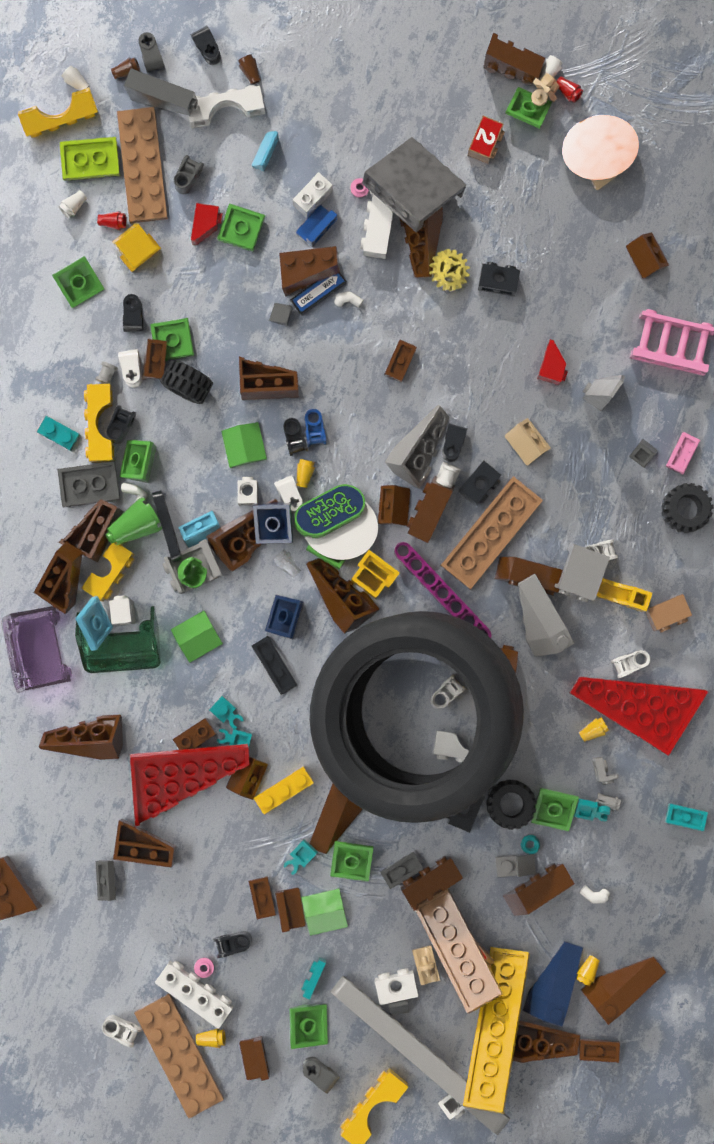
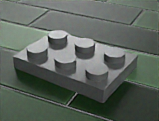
(88, 484)

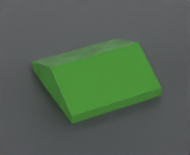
(524, 109)
(78, 281)
(243, 444)
(196, 636)
(555, 809)
(351, 861)
(324, 912)
(308, 1025)

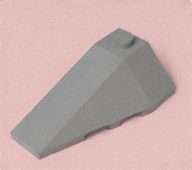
(602, 391)
(414, 452)
(543, 625)

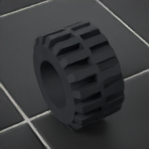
(186, 382)
(701, 500)
(518, 820)

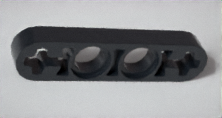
(167, 526)

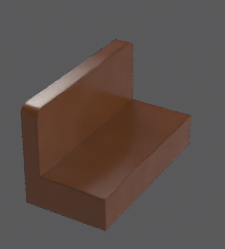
(647, 254)
(154, 359)
(394, 505)
(247, 780)
(290, 909)
(254, 1058)

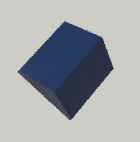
(273, 523)
(284, 616)

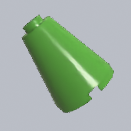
(134, 523)

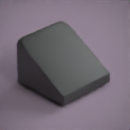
(281, 314)
(643, 453)
(398, 1007)

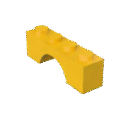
(35, 120)
(98, 399)
(624, 595)
(389, 1088)

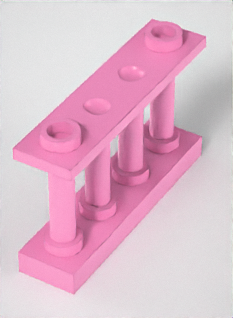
(660, 356)

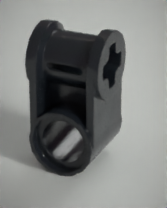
(206, 43)
(132, 316)
(122, 421)
(295, 438)
(454, 439)
(228, 943)

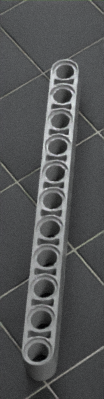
(412, 1049)

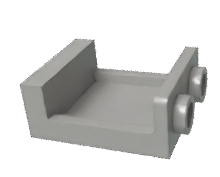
(200, 551)
(582, 573)

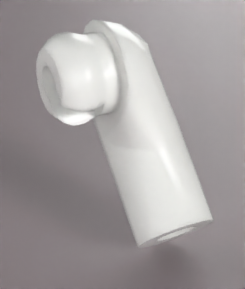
(345, 297)
(134, 489)
(595, 897)

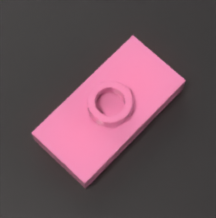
(682, 453)

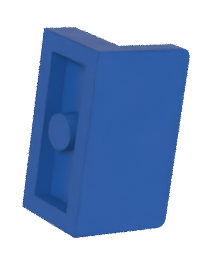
(316, 225)

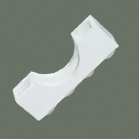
(247, 100)
(447, 746)

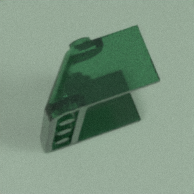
(123, 650)

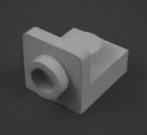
(600, 770)

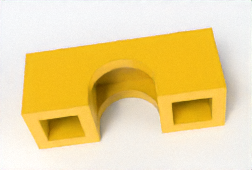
(101, 586)
(283, 790)

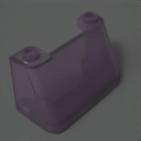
(34, 649)

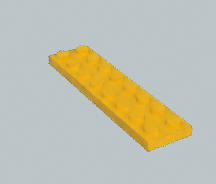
(497, 1034)

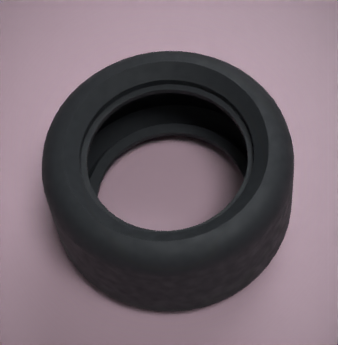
(347, 751)

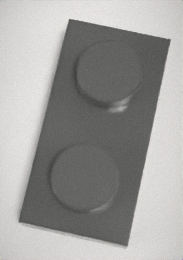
(401, 870)
(105, 880)

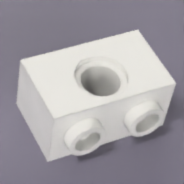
(312, 195)
(122, 611)
(387, 994)

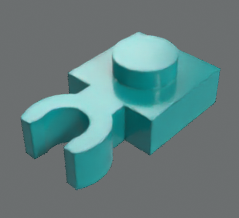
(224, 710)
(236, 738)
(589, 809)
(302, 855)

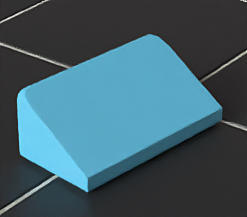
(265, 150)
(199, 528)

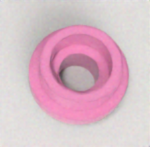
(358, 193)
(204, 961)

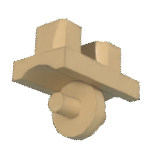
(545, 89)
(426, 965)

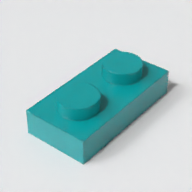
(58, 433)
(686, 817)
(316, 970)

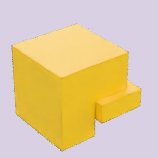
(135, 246)
(374, 574)

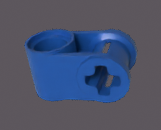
(315, 429)

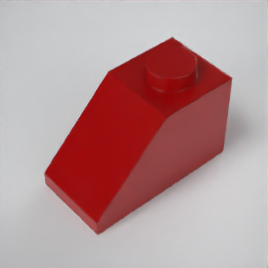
(205, 222)
(553, 365)

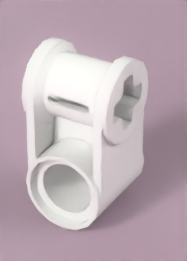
(130, 365)
(447, 475)
(288, 491)
(605, 548)
(629, 663)
(448, 692)
(122, 1031)

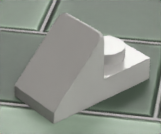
(515, 865)

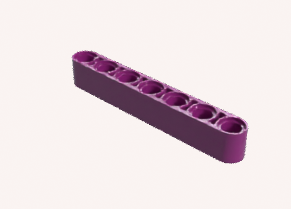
(438, 583)

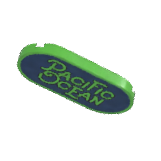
(329, 511)

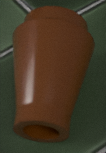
(249, 68)
(123, 69)

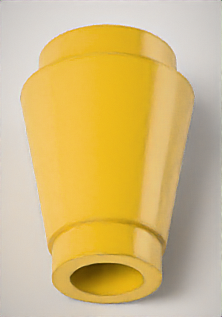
(304, 472)
(594, 730)
(588, 971)
(211, 1038)

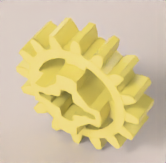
(455, 276)

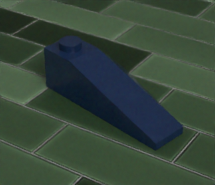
(553, 990)

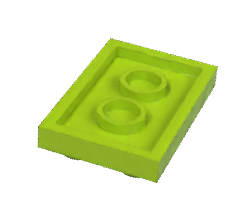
(89, 158)

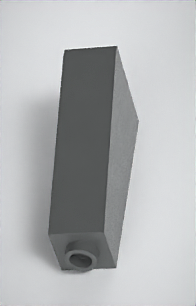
(159, 93)

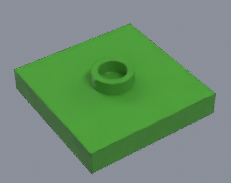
(241, 227)
(178, 338)

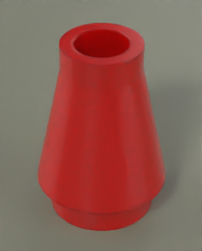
(569, 89)
(113, 220)

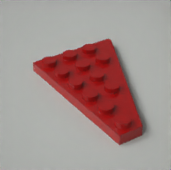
(647, 710)
(170, 776)

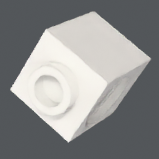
(251, 499)

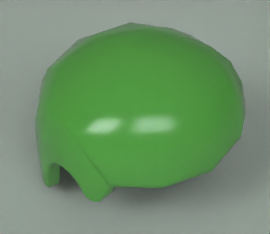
(192, 573)

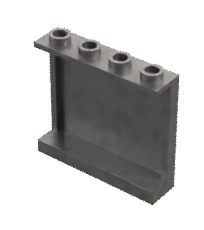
(412, 183)

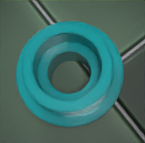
(534, 849)

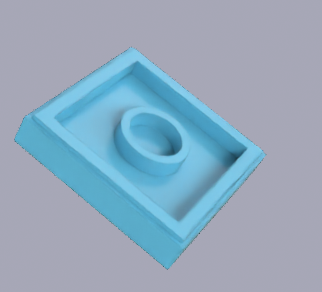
(94, 623)

